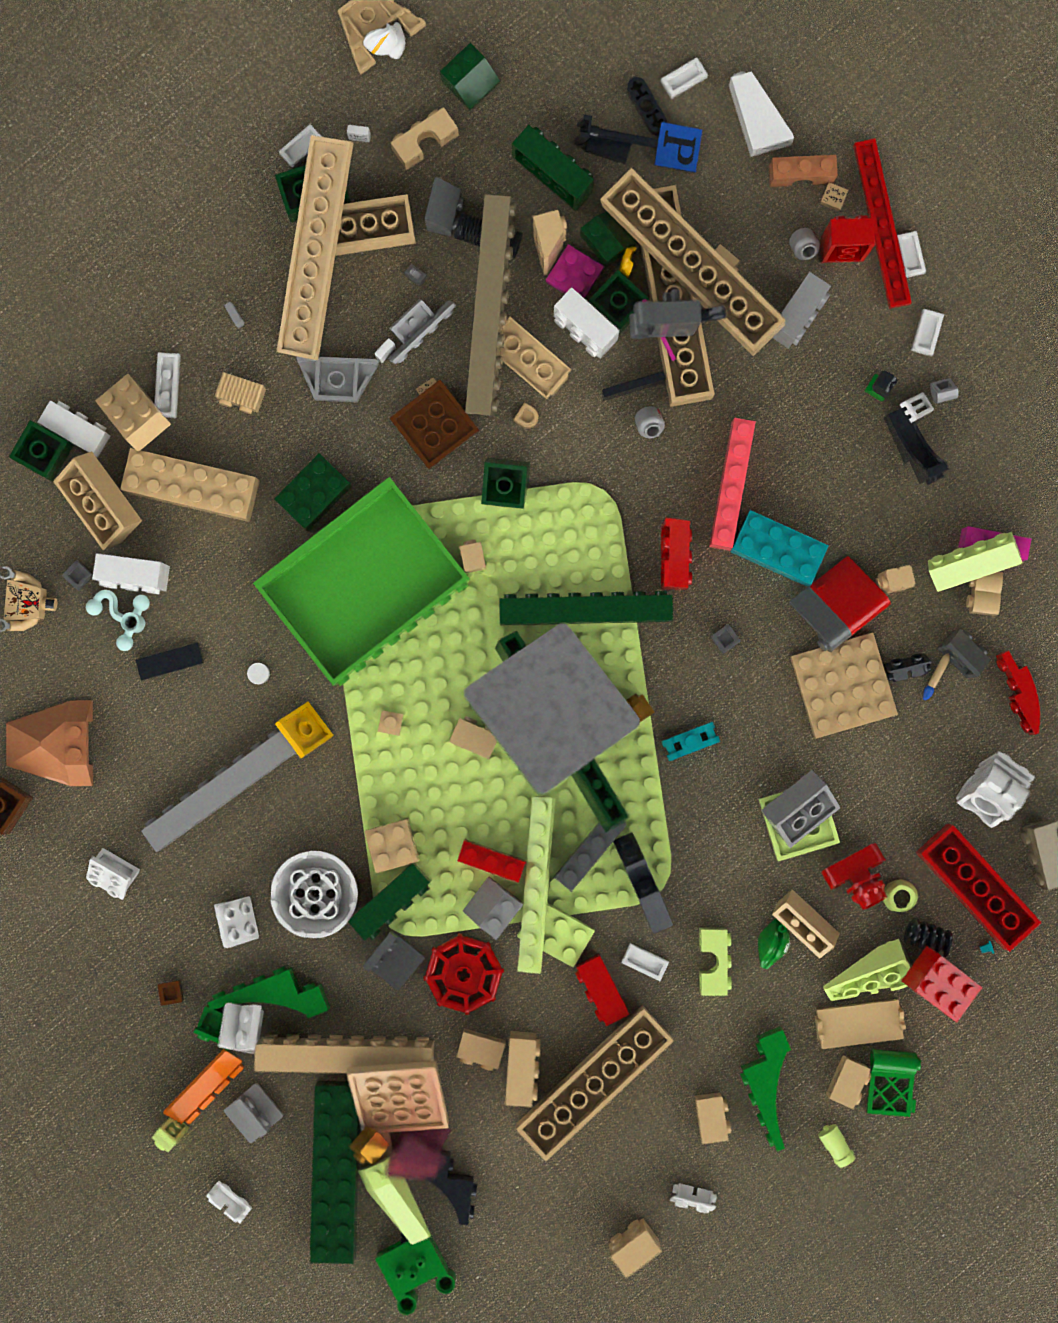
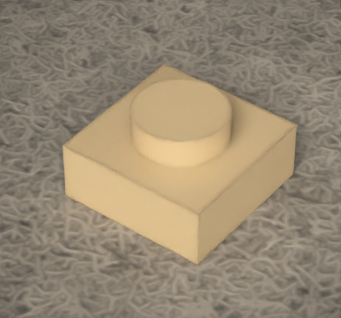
(390, 723)

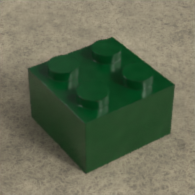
(617, 300)
(41, 451)

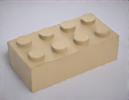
(375, 225)
(97, 500)

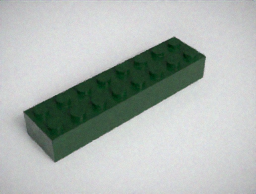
(334, 1175)

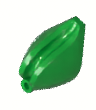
(773, 943)

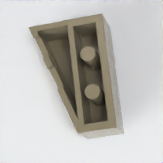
(1043, 849)

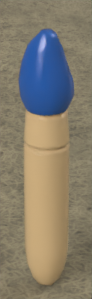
(929, 689)

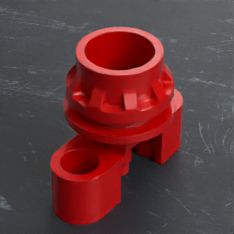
(855, 868)

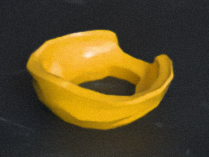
(626, 264)

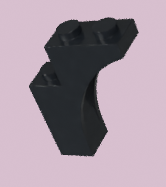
(914, 448)
(643, 882)
(456, 1187)

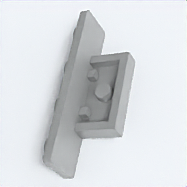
(415, 325)

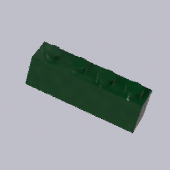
(389, 901)

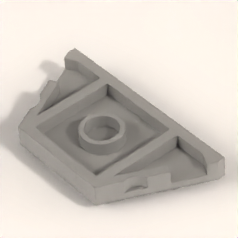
(337, 377)

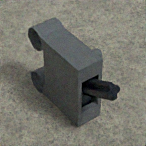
(671, 317)

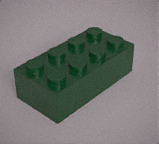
(552, 167)

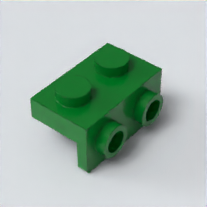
(209, 1025)

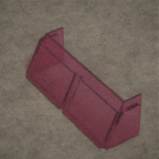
(417, 1154)

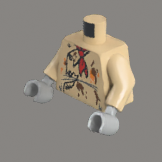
(24, 601)

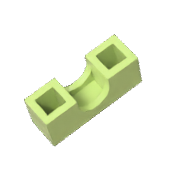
(715, 981)

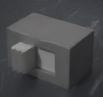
(415, 275)

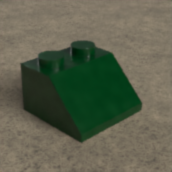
(469, 76)
(606, 238)
(505, 483)

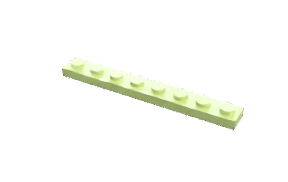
(536, 885)

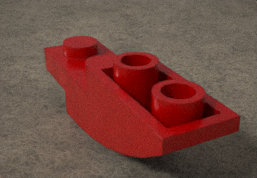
(1026, 699)

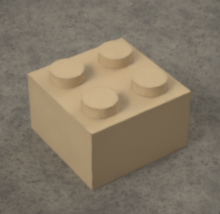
(392, 845)
(634, 1247)

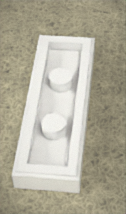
(167, 383)

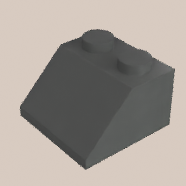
(443, 208)
(965, 653)

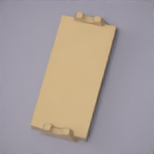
(532, 360)
(860, 1023)

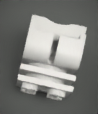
(996, 789)

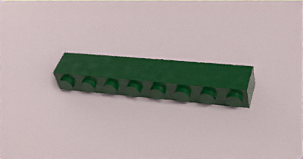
(586, 609)

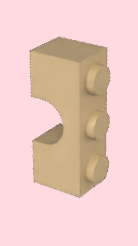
(437, 126)

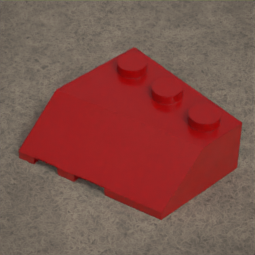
(675, 554)

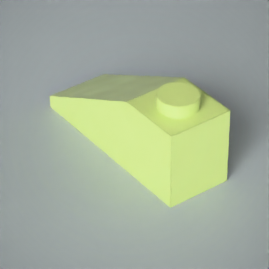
(169, 1134)

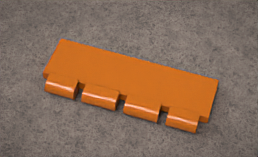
(200, 1090)

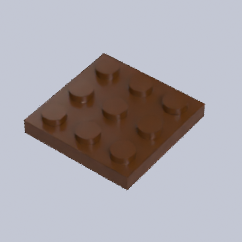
(434, 424)

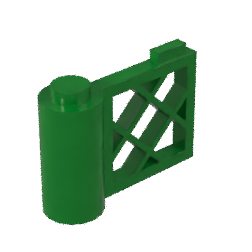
(896, 1065)

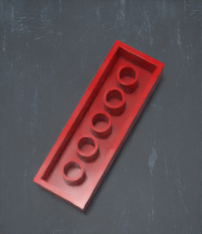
(978, 887)

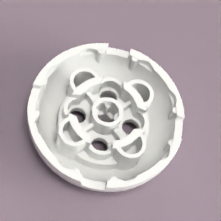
(296, 912)

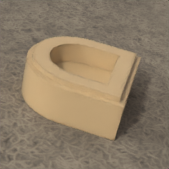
(527, 416)

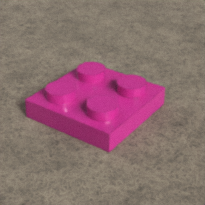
(574, 271)

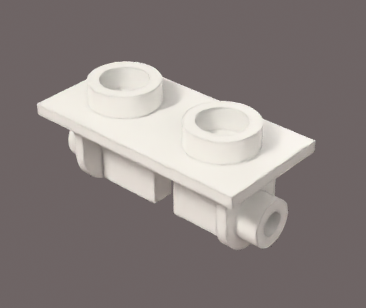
(222, 1195)
(701, 1201)

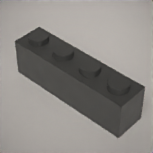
(586, 855)

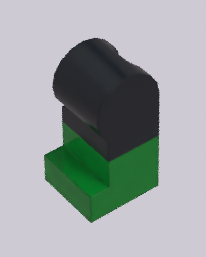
(881, 385)

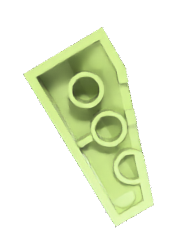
(875, 971)
(395, 1200)

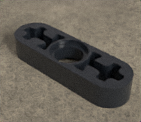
(634, 95)

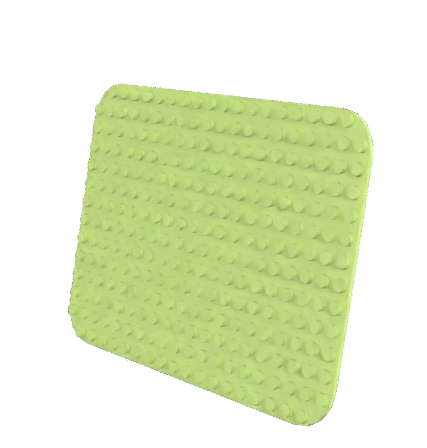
(561, 544)

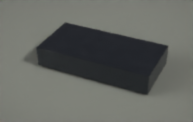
(609, 149)

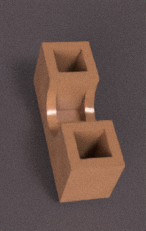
(818, 169)

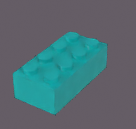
(779, 548)

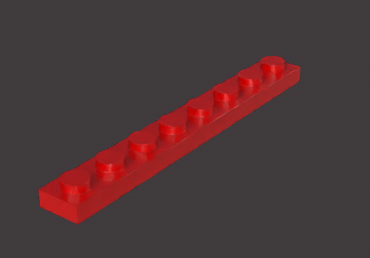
(886, 236)

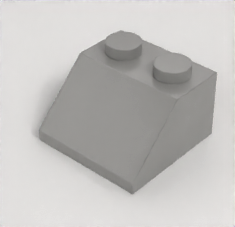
(492, 907)

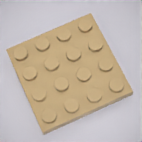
(844, 686)
(399, 1097)

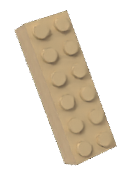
(190, 485)

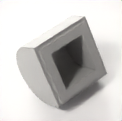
(943, 390)

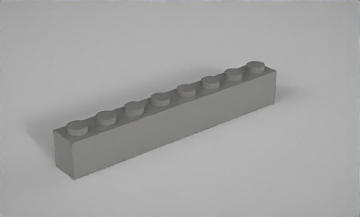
(218, 791)

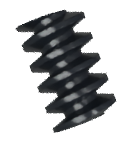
(929, 935)

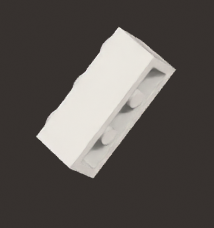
(74, 427)

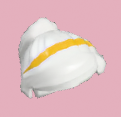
(386, 41)

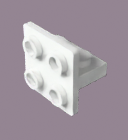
(111, 873)
(236, 922)
(241, 1027)

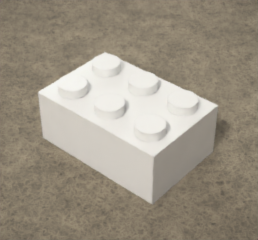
(585, 323)
(130, 573)

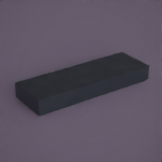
(633, 386)
(169, 661)

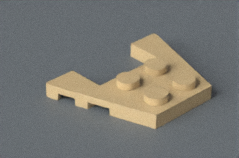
(368, 15)

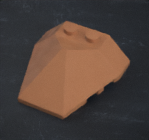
(53, 743)

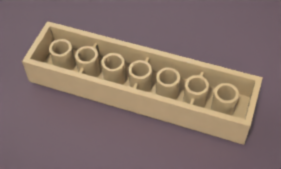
(336, 1053)
(594, 1083)

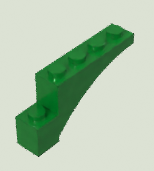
(276, 989)
(763, 1078)

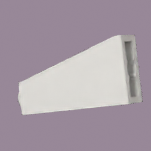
(758, 117)

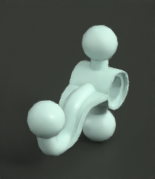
(140, 604)

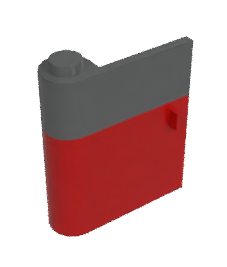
(840, 603)

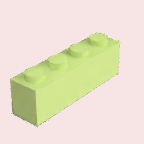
(974, 561)

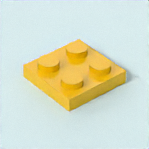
(304, 729)

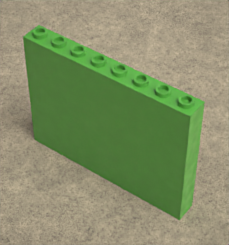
(362, 582)

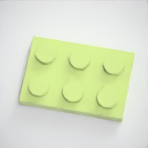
(564, 936)

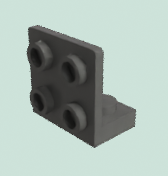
(394, 960)

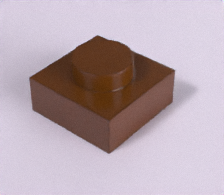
(170, 992)

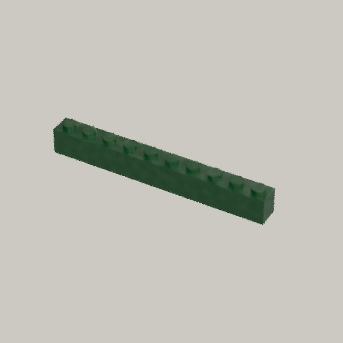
(588, 778)

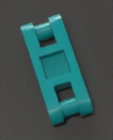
(690, 741)

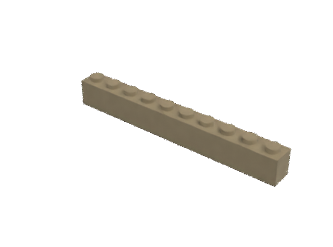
(489, 305)

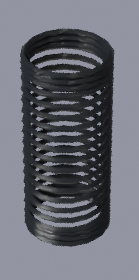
(464, 224)

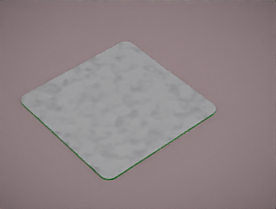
(551, 708)

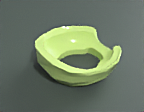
(896, 885)

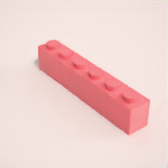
(732, 484)

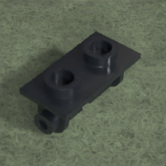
(917, 664)

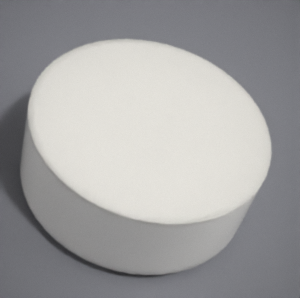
(258, 673)

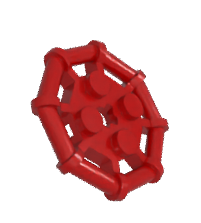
(474, 967)

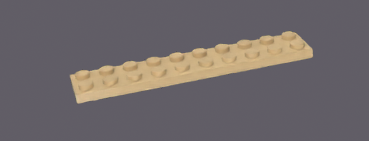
(314, 247)

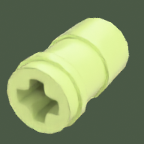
(836, 1145)

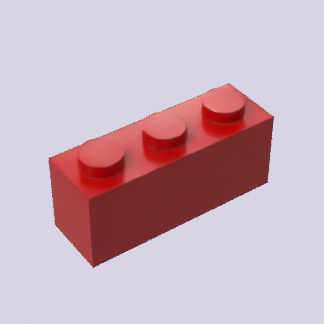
(491, 860)
(601, 990)

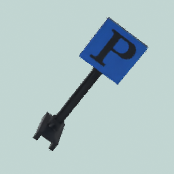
(675, 147)

